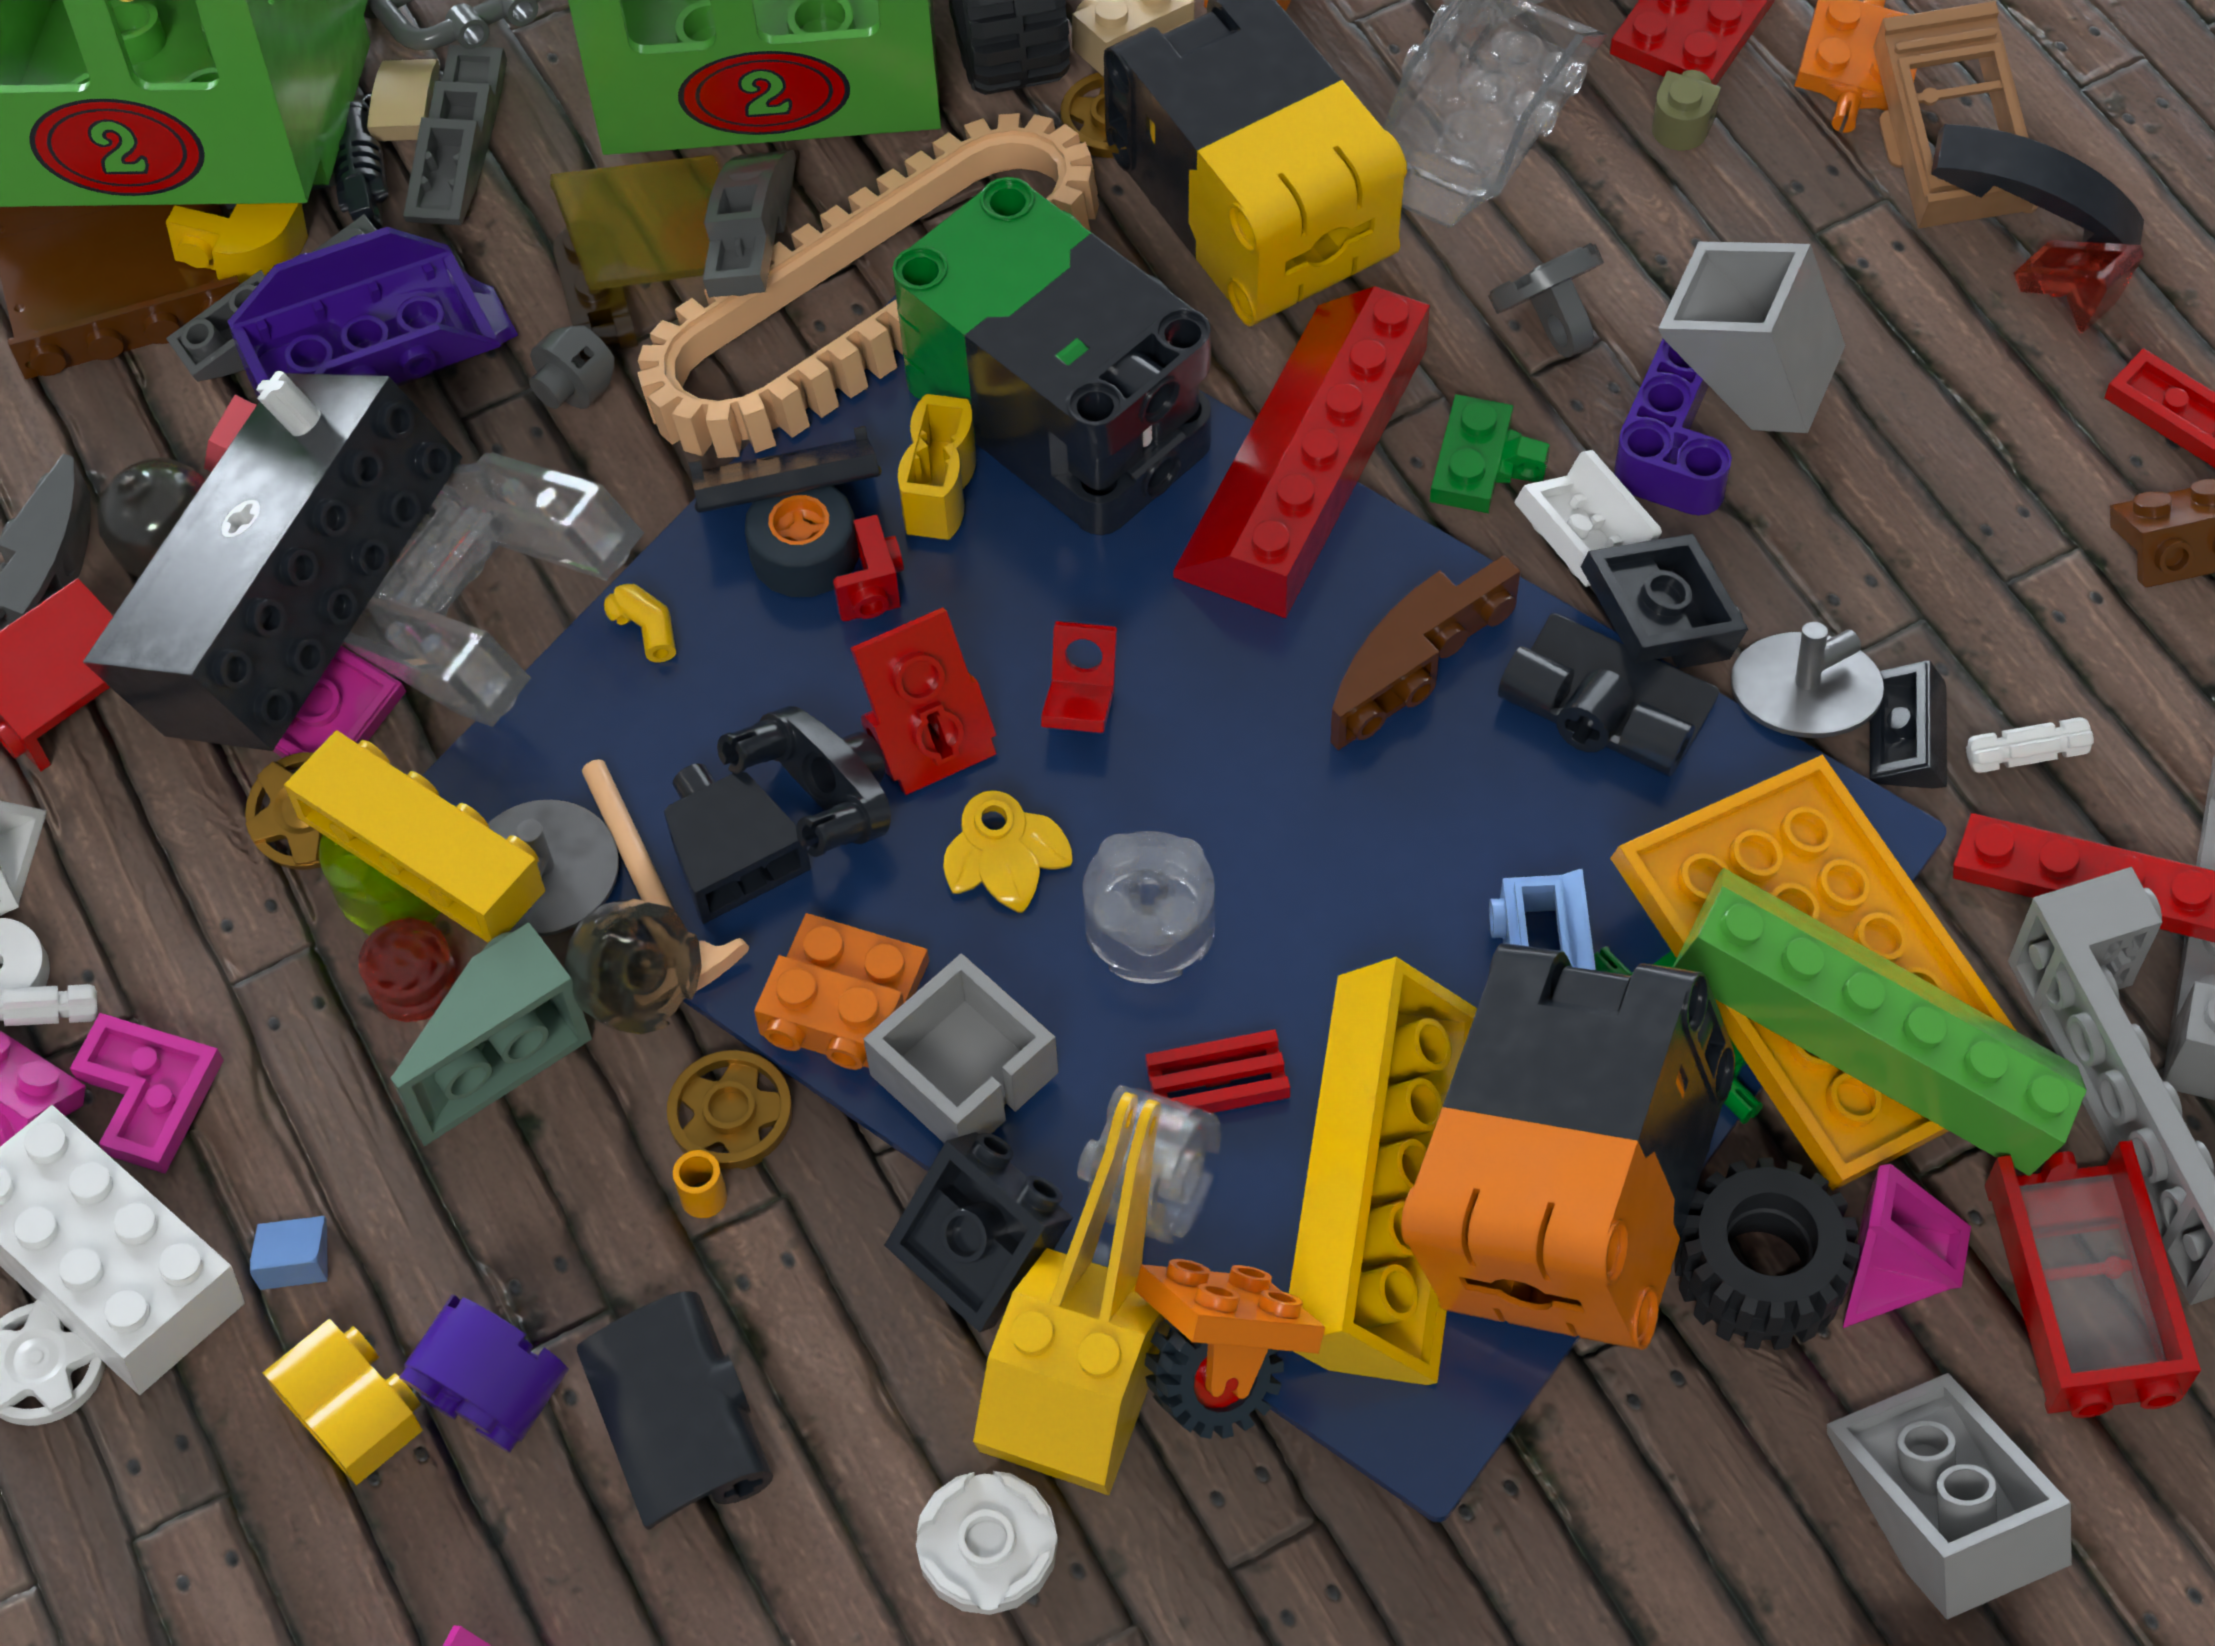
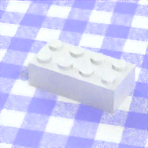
(107, 1252)

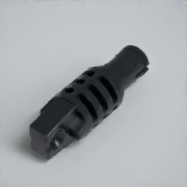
(360, 169)

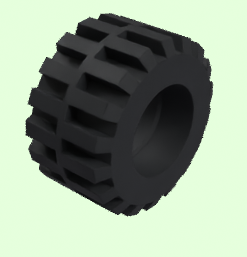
(1775, 1204)

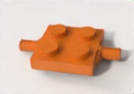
(1842, 59)

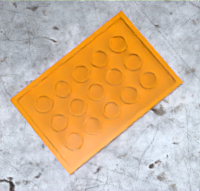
(1822, 855)

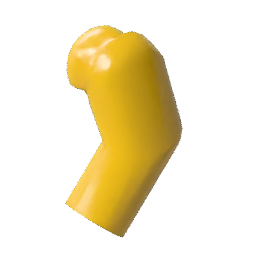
(635, 604)

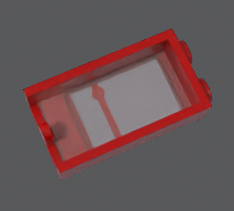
(2094, 1284)

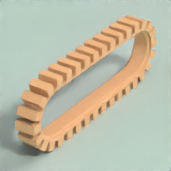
(819, 256)

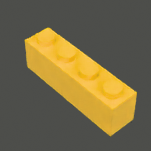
(416, 836)

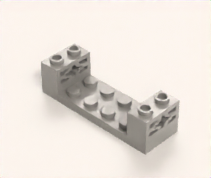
(2071, 964)

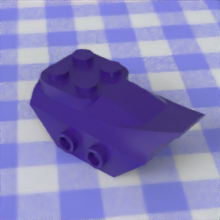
(368, 310)

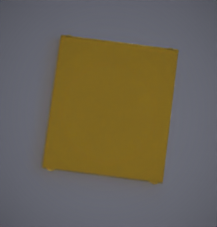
(638, 219)

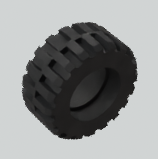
(1011, 42)

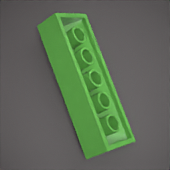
(1883, 1024)

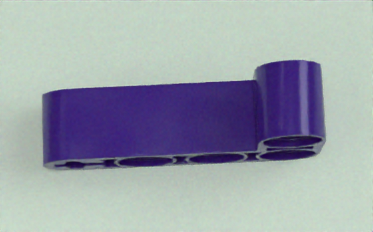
(1659, 452)

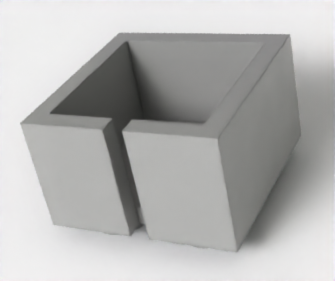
(961, 1053)

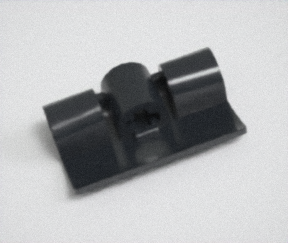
(1606, 698)
(674, 1408)

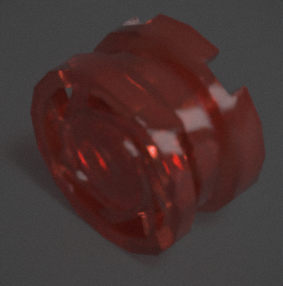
(407, 970)

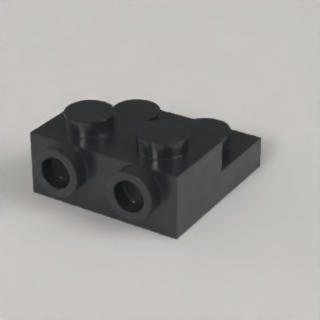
(1666, 601)
(977, 1226)

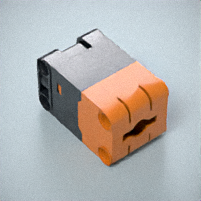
(1571, 1145)

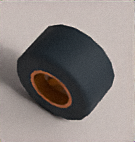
(802, 541)

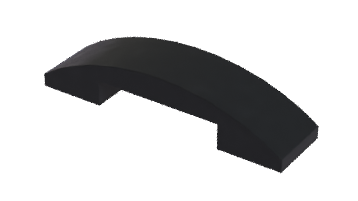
(2039, 174)

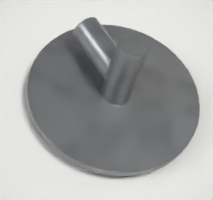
(1808, 682)
(574, 860)

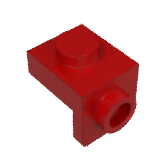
(874, 588)

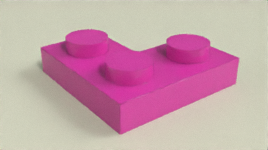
(160, 1082)

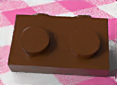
(2170, 532)

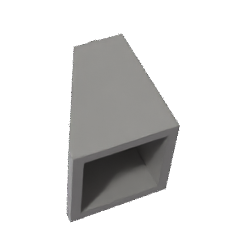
(1757, 330)

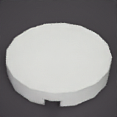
(986, 1542)

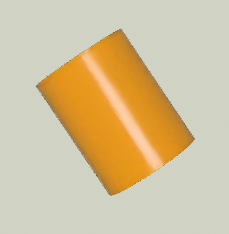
(694, 1168)

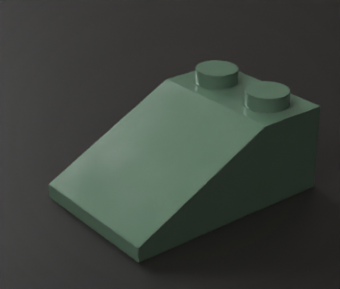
(490, 1034)

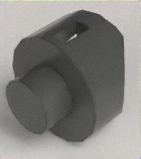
(564, 374)

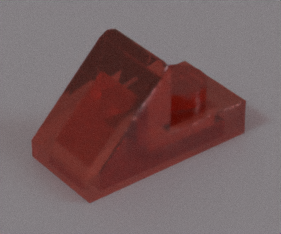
(2083, 271)

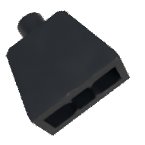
(730, 840)

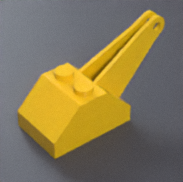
(1077, 1334)

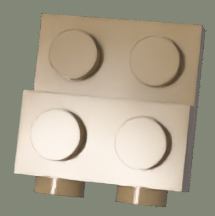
(1107, 22)

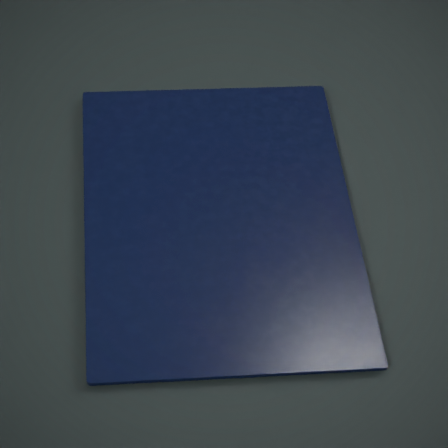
(1207, 738)

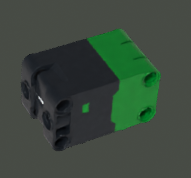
(1062, 348)

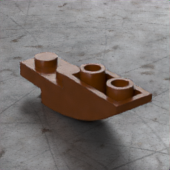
(1403, 651)

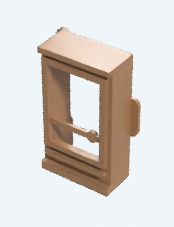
(1934, 40)

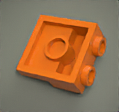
(836, 989)

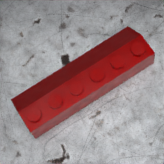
(1307, 450)

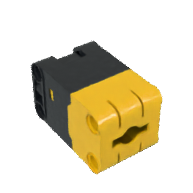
(1254, 154)

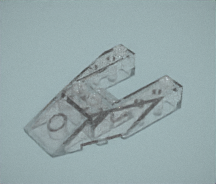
(474, 513)

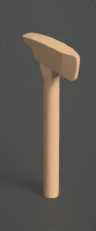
(714, 959)

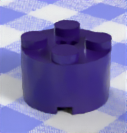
(483, 1372)

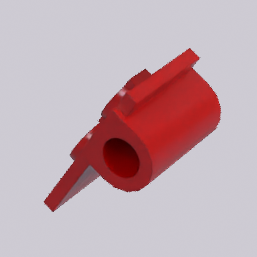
(923, 702)

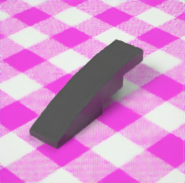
(455, 136)

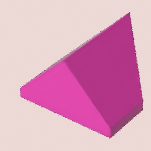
(1906, 1248)

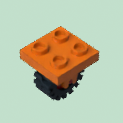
(1220, 1342)

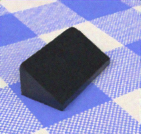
(1910, 729)

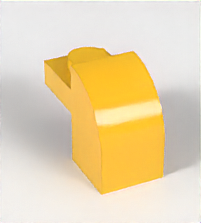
(238, 245)

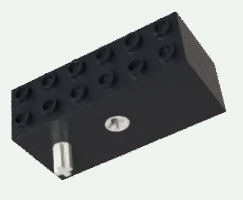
(274, 559)

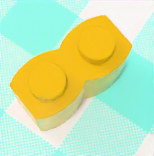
(937, 466)
(345, 1400)

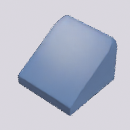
(290, 1253)

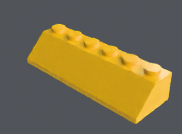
(1378, 1104)

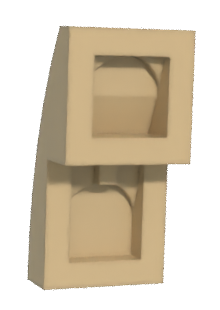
(401, 98)

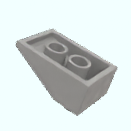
(1954, 1495)

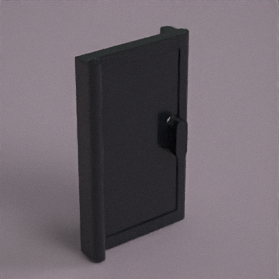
(784, 473)

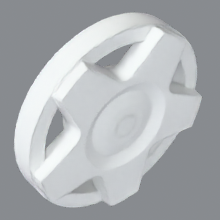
(40, 1365)

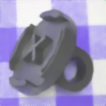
(1555, 298)

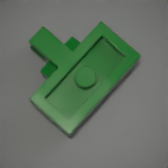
(1483, 452)

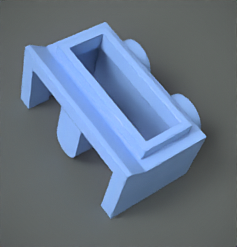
(1546, 893)

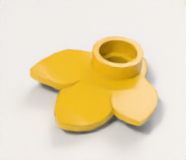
(1007, 857)

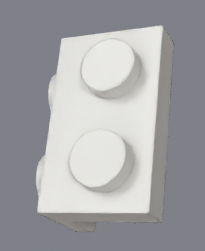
(1585, 512)

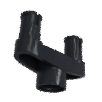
(833, 770)

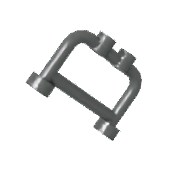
(461, 23)

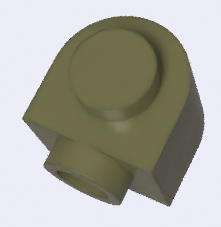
(1684, 110)

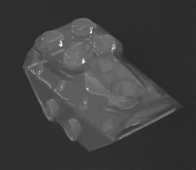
(1481, 98)

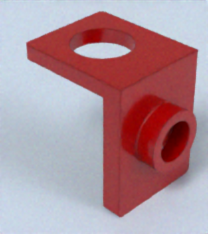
(1080, 696)

